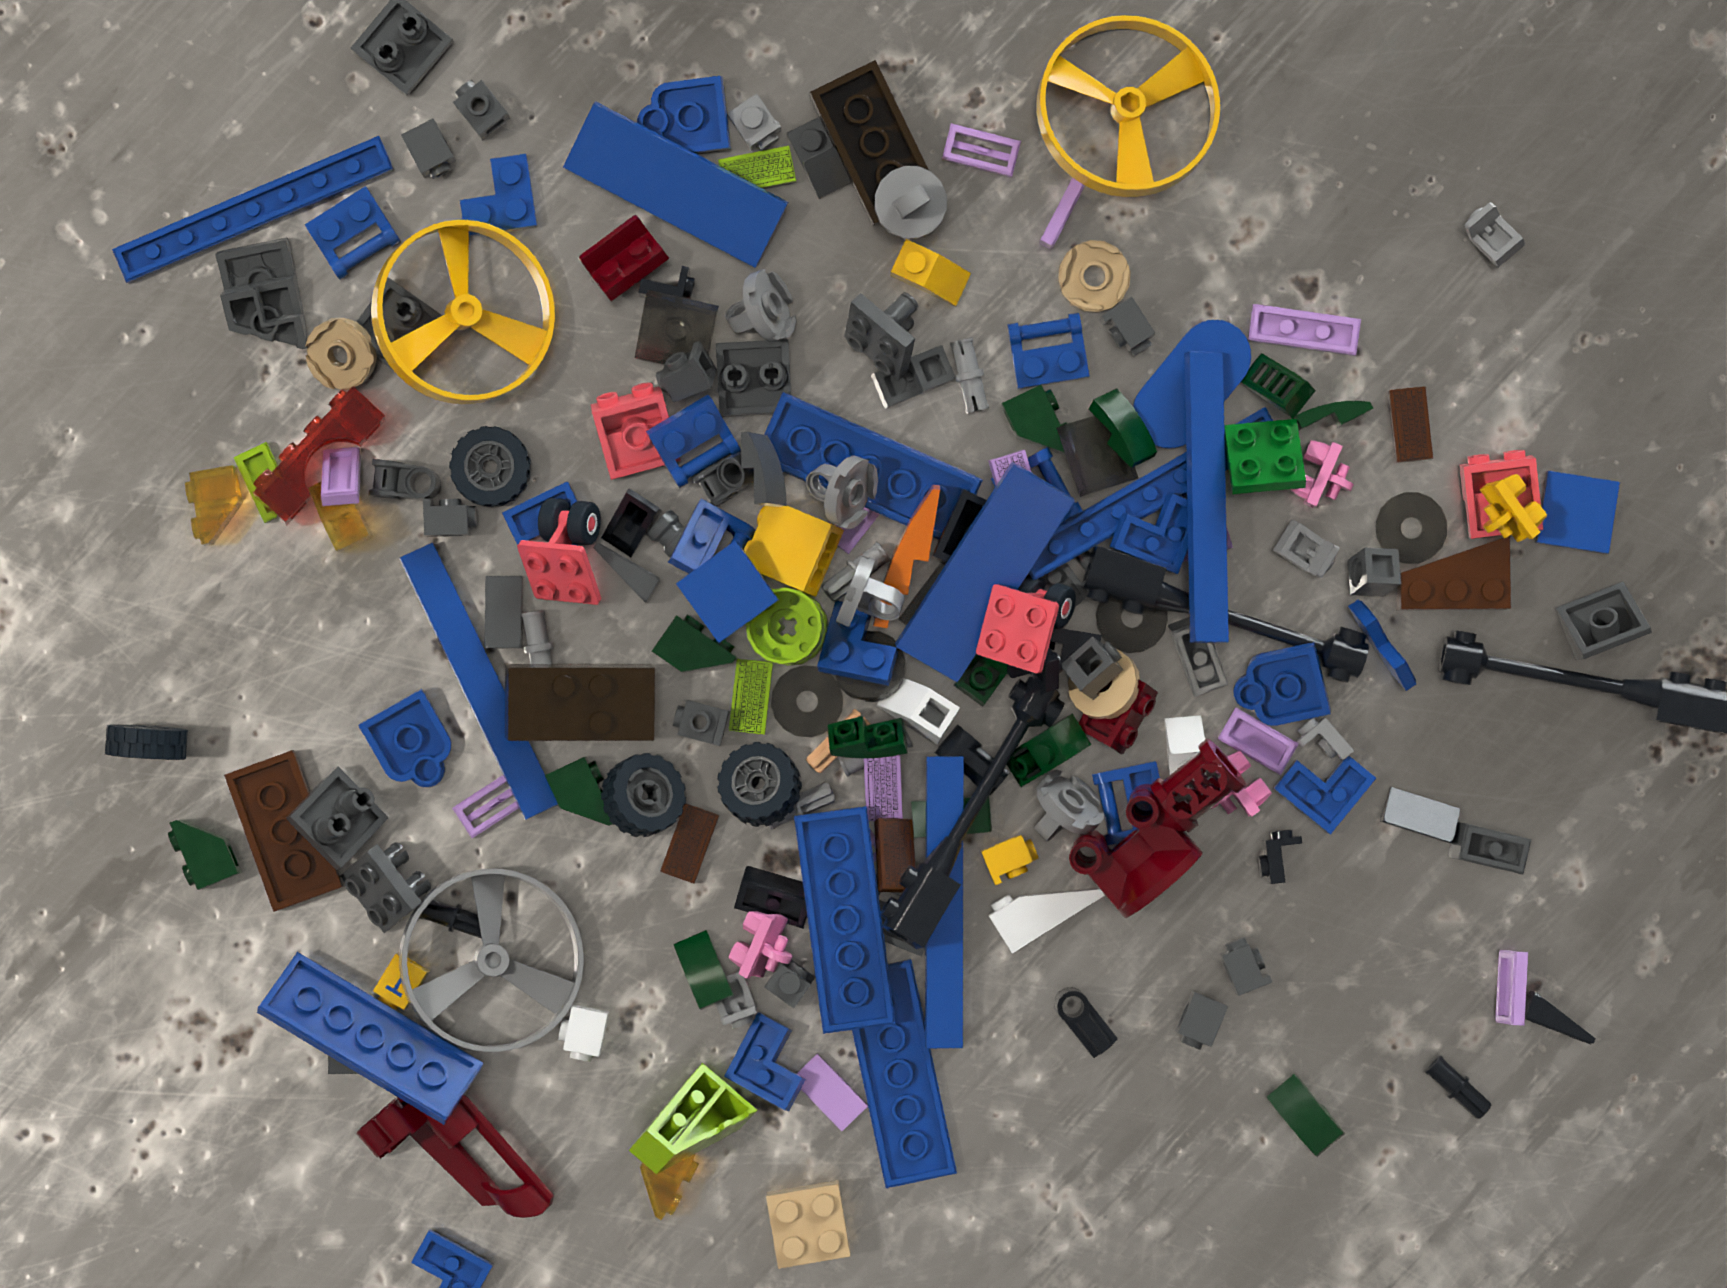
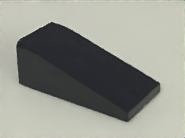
(1545, 1014)

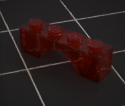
(349, 421)

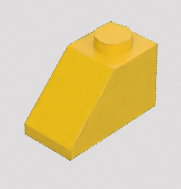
(930, 272)

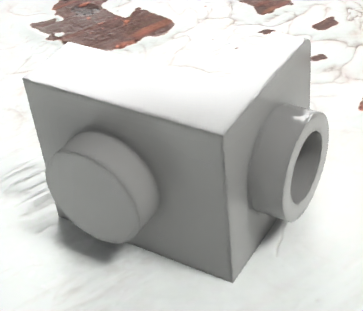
(1493, 234)
(1306, 549)
(739, 1007)

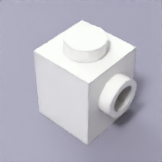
(584, 1032)

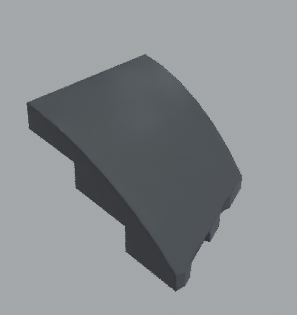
(262, 292)

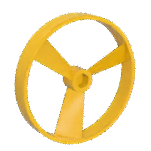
(1128, 104)
(465, 312)

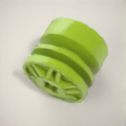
(766, 629)

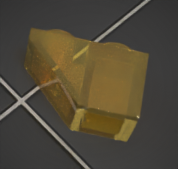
(216, 501)
(342, 522)
(664, 1185)

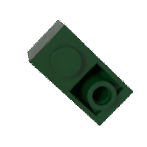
(1034, 418)
(690, 649)
(1047, 750)
(578, 789)
(206, 854)

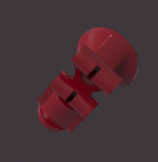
(1159, 847)

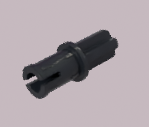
(452, 917)
(1458, 1087)

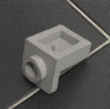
(755, 123)
(1331, 742)

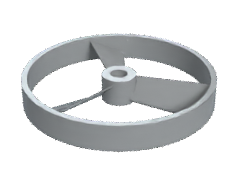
(492, 960)

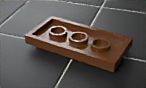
(284, 858)

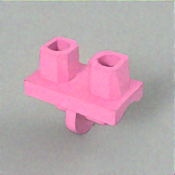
(1325, 457)
(1251, 796)
(766, 948)

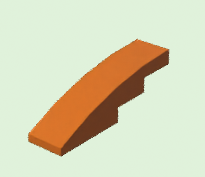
(912, 546)

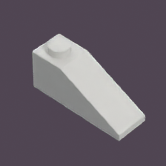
(1032, 915)

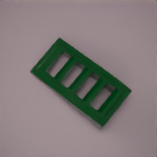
(1295, 398)

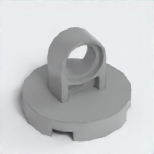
(910, 202)
(763, 307)
(847, 490)
(865, 595)
(1067, 805)

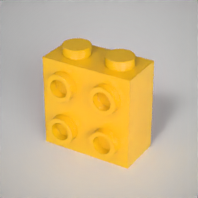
(793, 547)

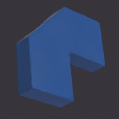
(1386, 651)

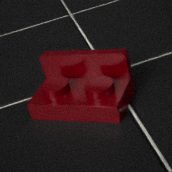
(623, 257)
(1121, 731)

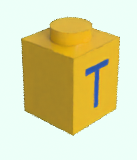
(390, 984)

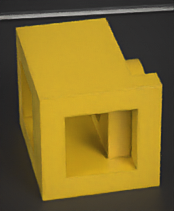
(1009, 858)

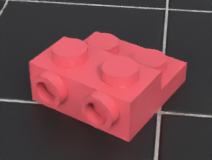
(623, 428)
(1481, 471)

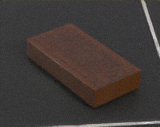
(1410, 424)
(689, 843)
(893, 852)

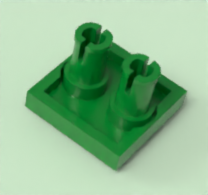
(1264, 456)

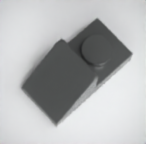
(819, 157)

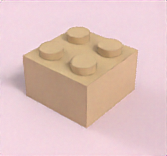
(808, 1224)

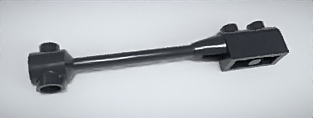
(1142, 587)
(1671, 698)
(928, 886)

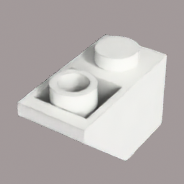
(921, 709)

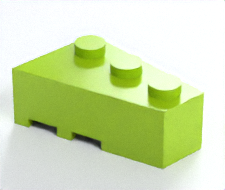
(692, 1120)

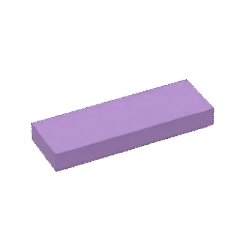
(1304, 330)

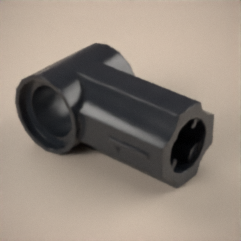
(975, 758)
(1086, 1023)

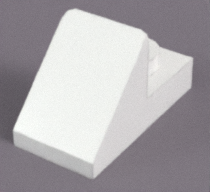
(1182, 740)

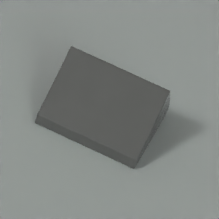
(1602, 621)

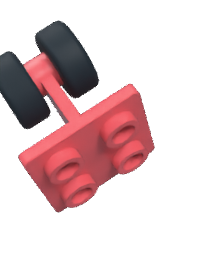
(557, 567)
(1022, 622)

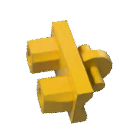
(1506, 511)

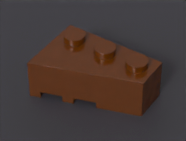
(1460, 582)

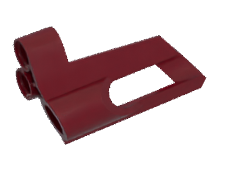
(442, 1143)

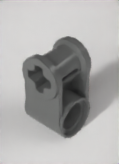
(724, 479)
(397, 480)

